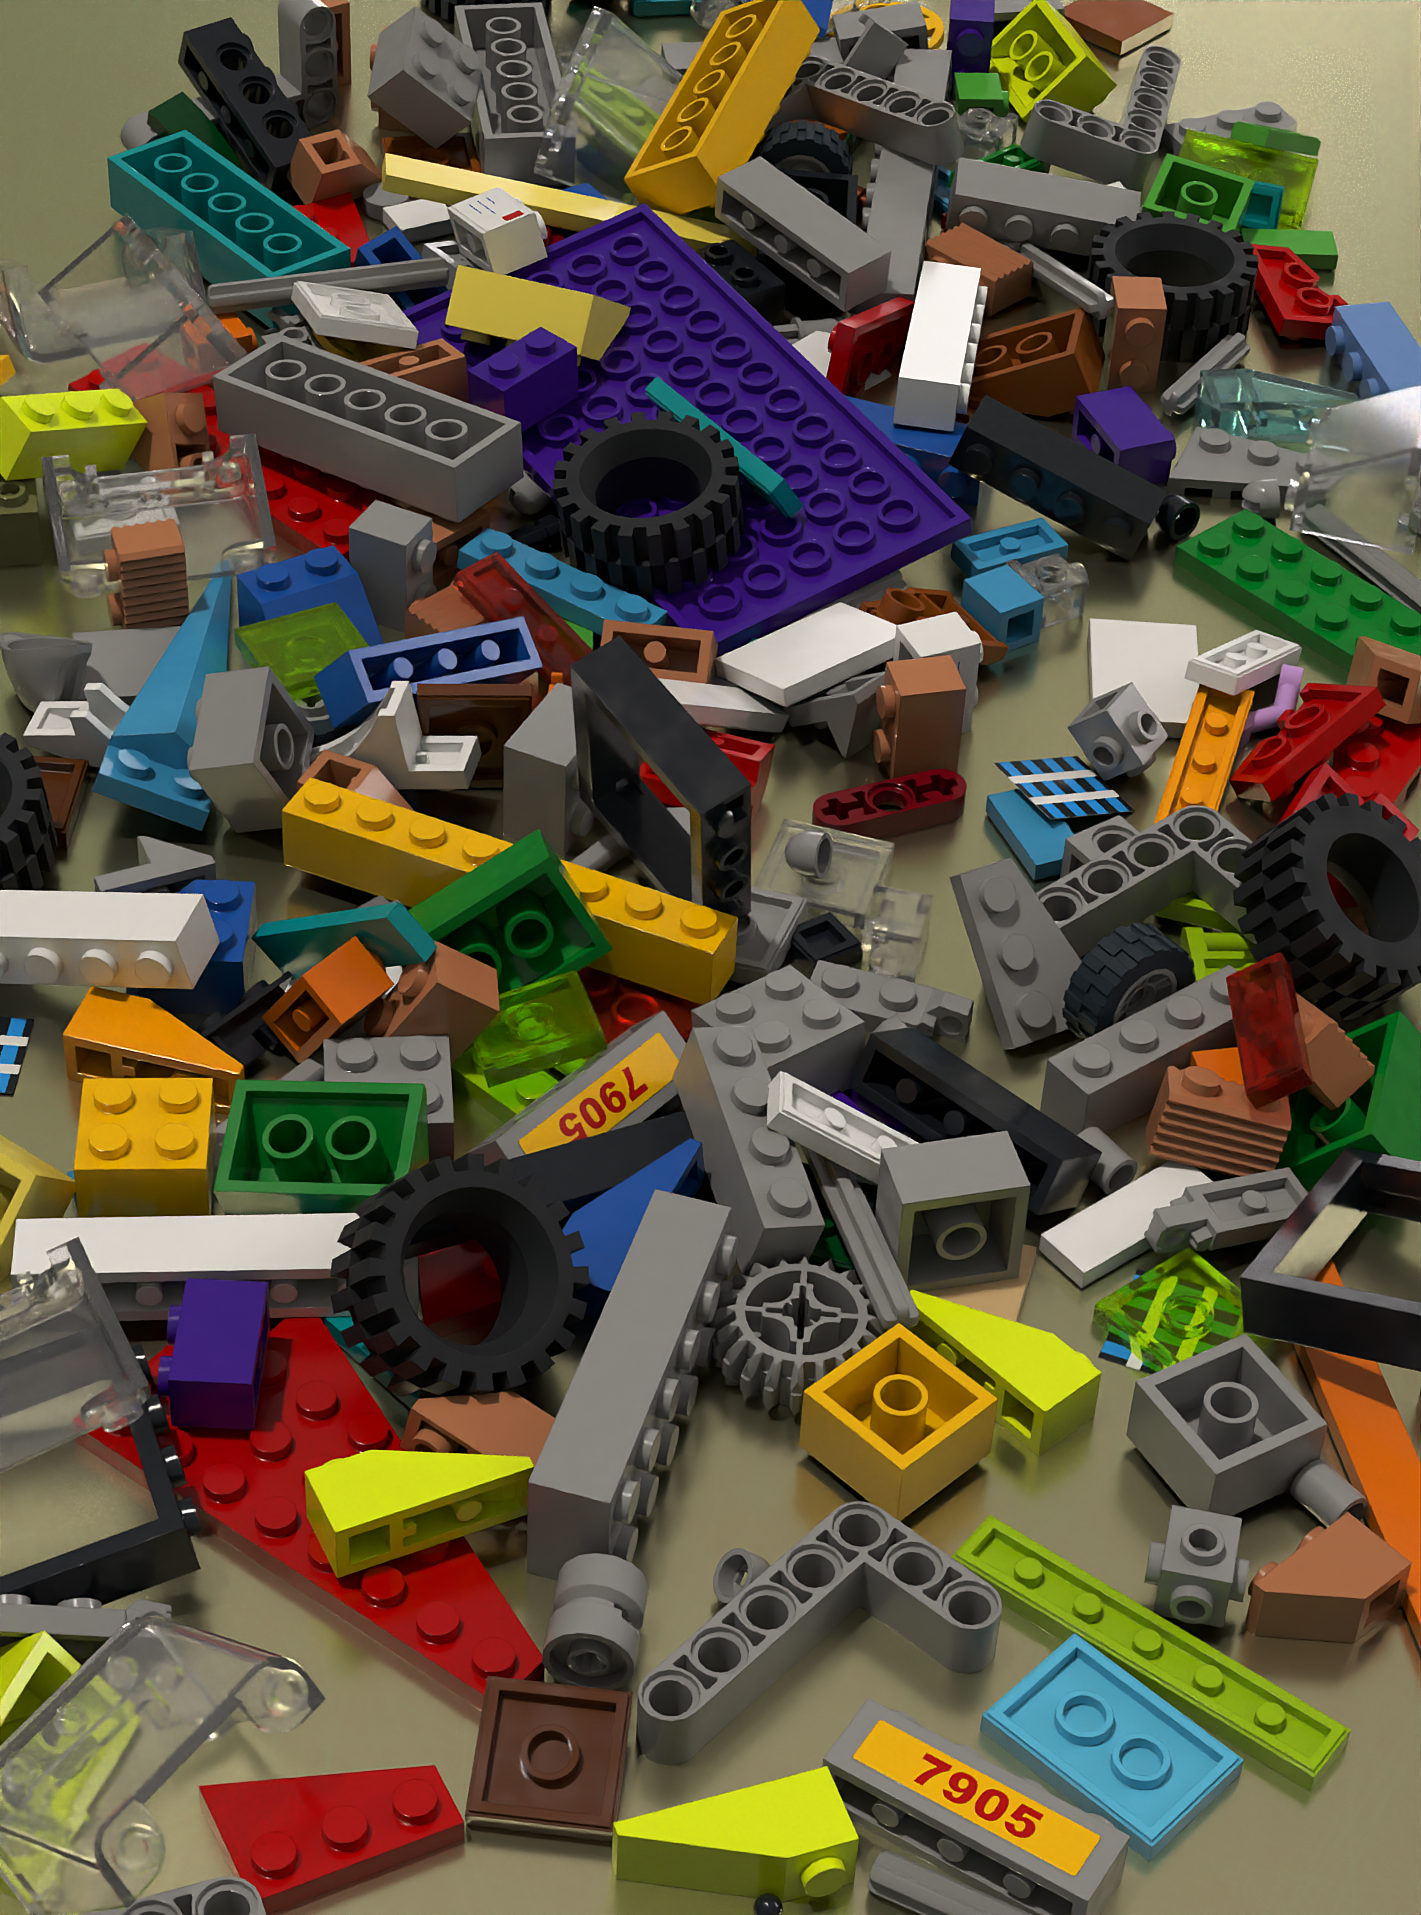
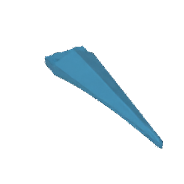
(151, 743)

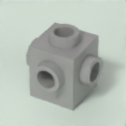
(1118, 733)
(1197, 1567)

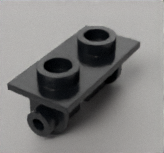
(236, 1030)

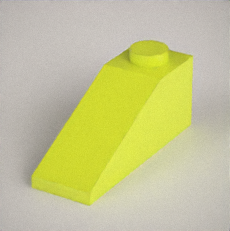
(1037, 1378)
(407, 1501)
(748, 1842)

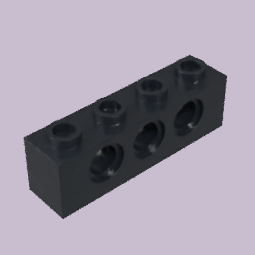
(244, 99)

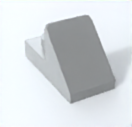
(844, 708)
(160, 869)

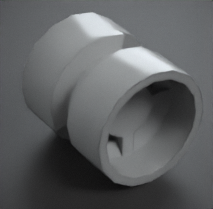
(596, 1622)

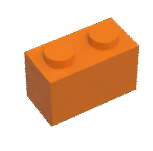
(328, 999)

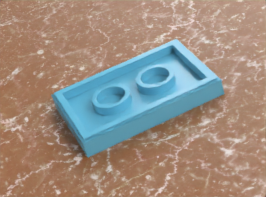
(1111, 1745)

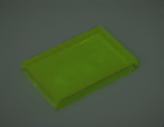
(1257, 164)

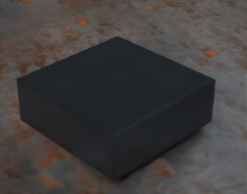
(824, 940)

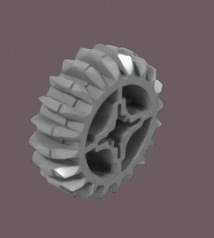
(761, 1321)

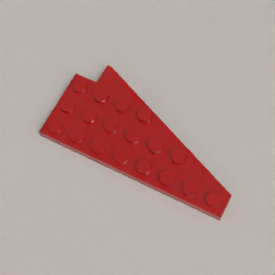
(250, 1491)

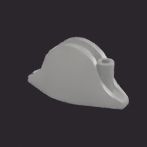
(44, 666)

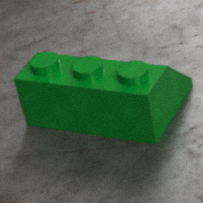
(517, 916)
(1376, 1118)
(318, 1144)

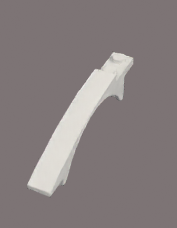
(386, 739)

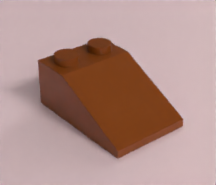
(1040, 364)

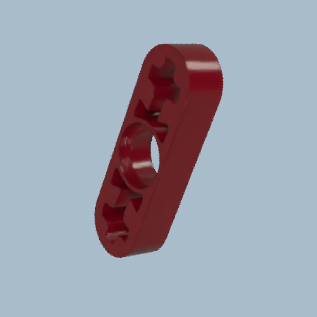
(925, 801)

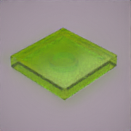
(299, 645)
(539, 1030)
(1174, 1312)

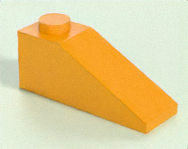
(137, 1038)

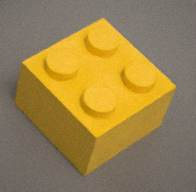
(145, 1147)
(897, 1422)

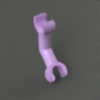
(1285, 699)

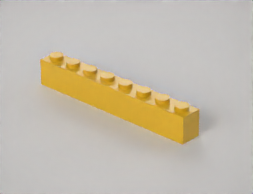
(413, 856)

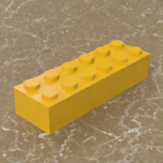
(722, 104)

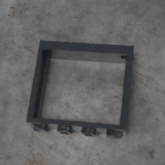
(630, 713)
(1280, 1287)
(133, 1557)

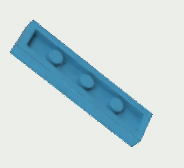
(568, 591)

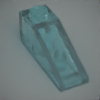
(1262, 404)

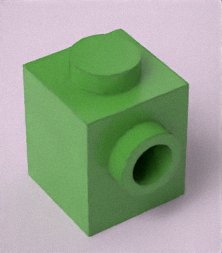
(979, 91)

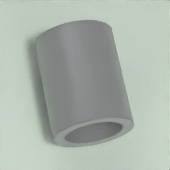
(1114, 1167)
(1327, 1493)

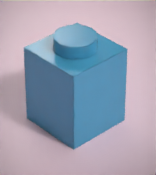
(1004, 606)

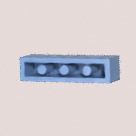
(1374, 348)

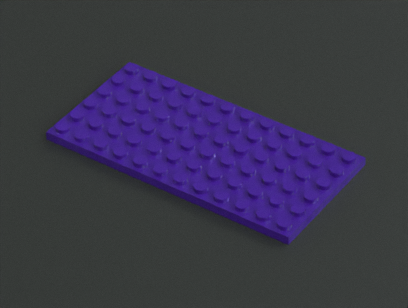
(860, 494)

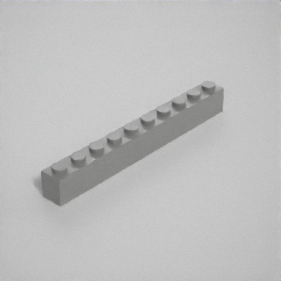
(904, 187)

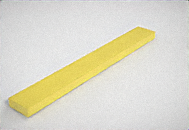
(555, 206)

